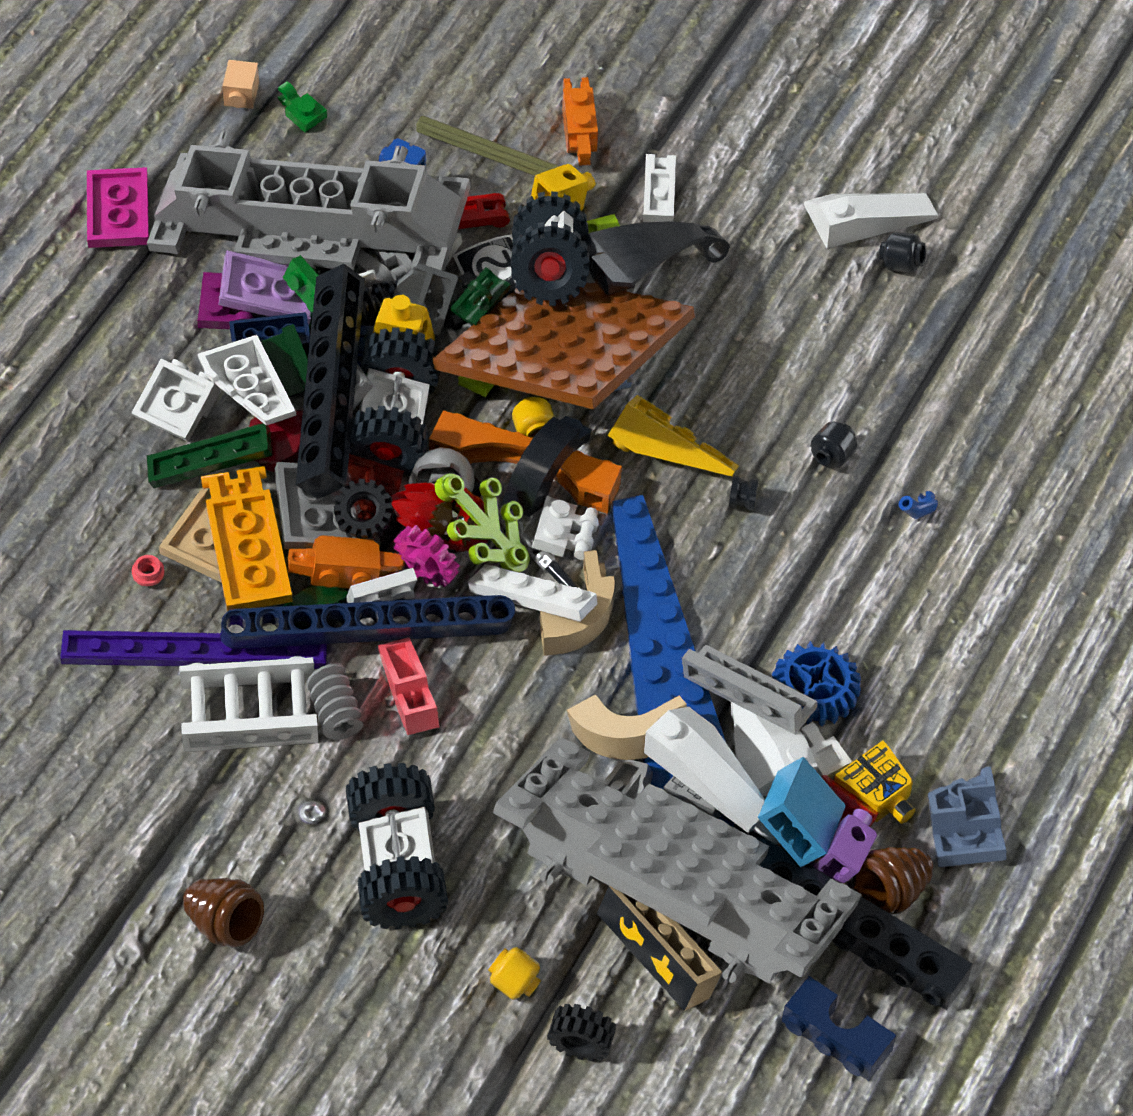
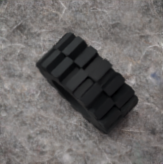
(358, 491)
(581, 1032)

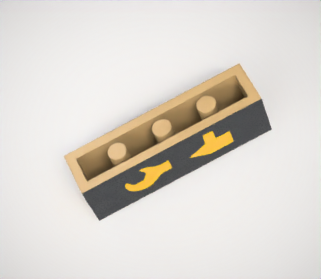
(661, 948)

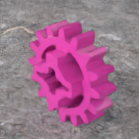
(426, 556)

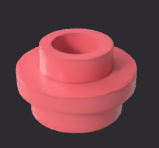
(144, 564)

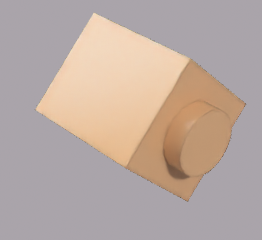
(240, 84)

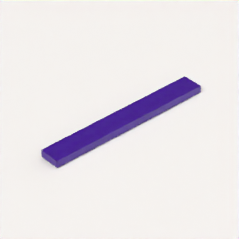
(169, 649)

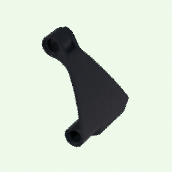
(630, 251)

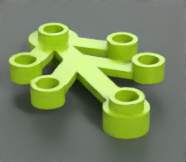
(511, 553)

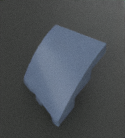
(967, 822)

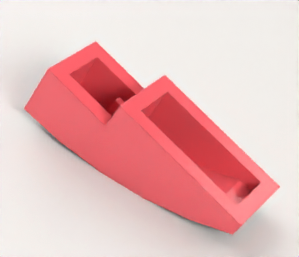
(409, 686)

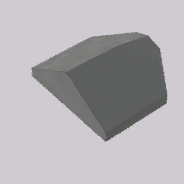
(430, 289)

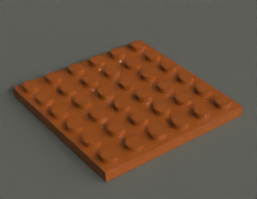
(568, 349)

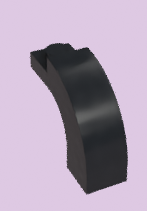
(542, 461)

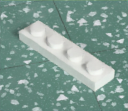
(533, 592)

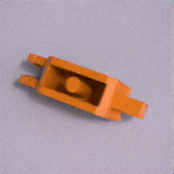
(580, 120)
(343, 561)

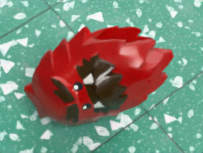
(423, 508)

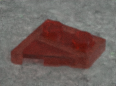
(366, 469)

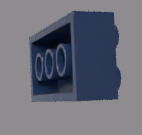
(271, 326)

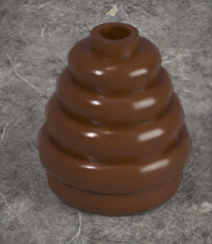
(894, 877)
(224, 910)

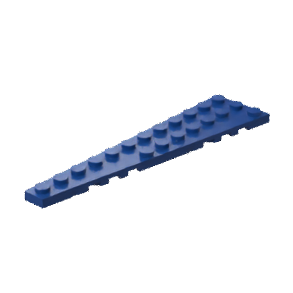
(654, 623)

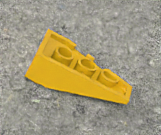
(649, 432)

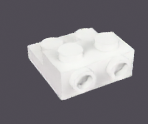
(176, 399)

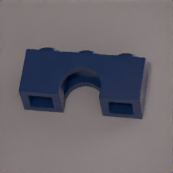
(858, 1048)

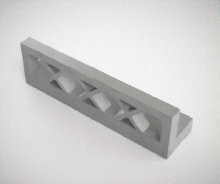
(744, 691)

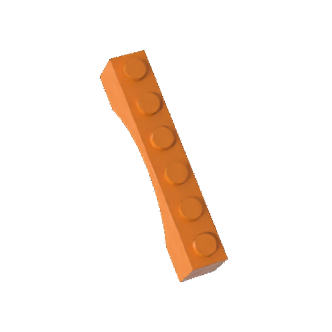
(586, 478)

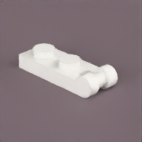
(659, 188)

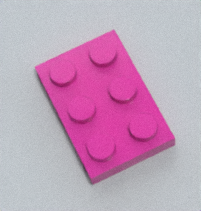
(117, 207)

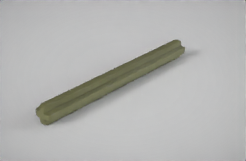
(482, 146)

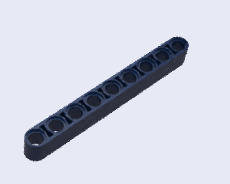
(354, 631)

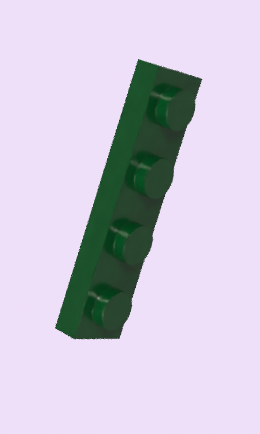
(209, 455)

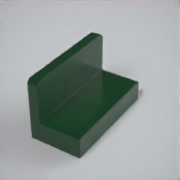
(288, 359)

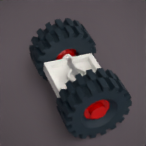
(548, 248)
(392, 413)
(400, 872)

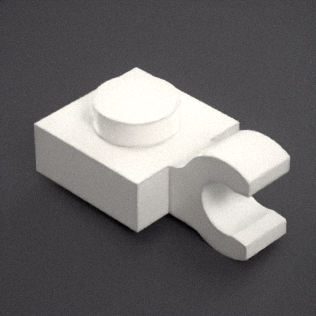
(827, 753)

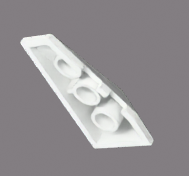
(860, 216)
(249, 378)
(765, 747)
(704, 762)

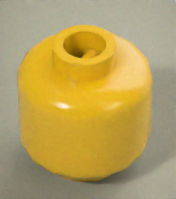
(531, 415)
(515, 973)

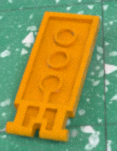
(246, 540)

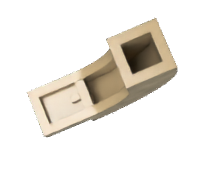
(566, 635)
(612, 733)

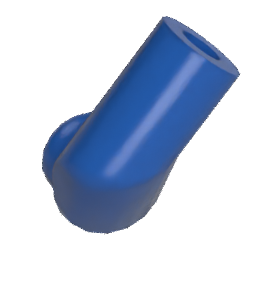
(916, 510)

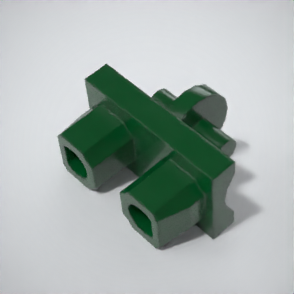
(480, 297)

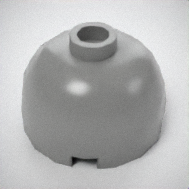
(441, 462)

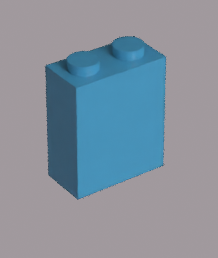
(802, 812)

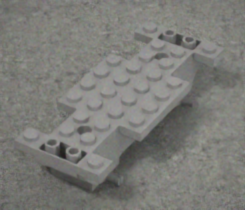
(309, 207)
(675, 864)

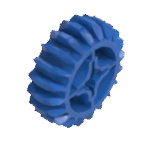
(812, 664)

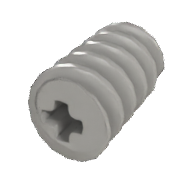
(334, 702)

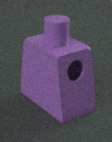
(848, 847)

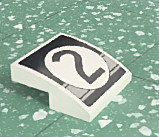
(492, 253)

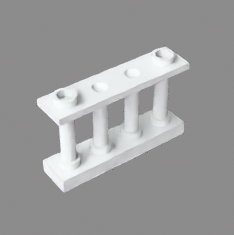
(250, 732)

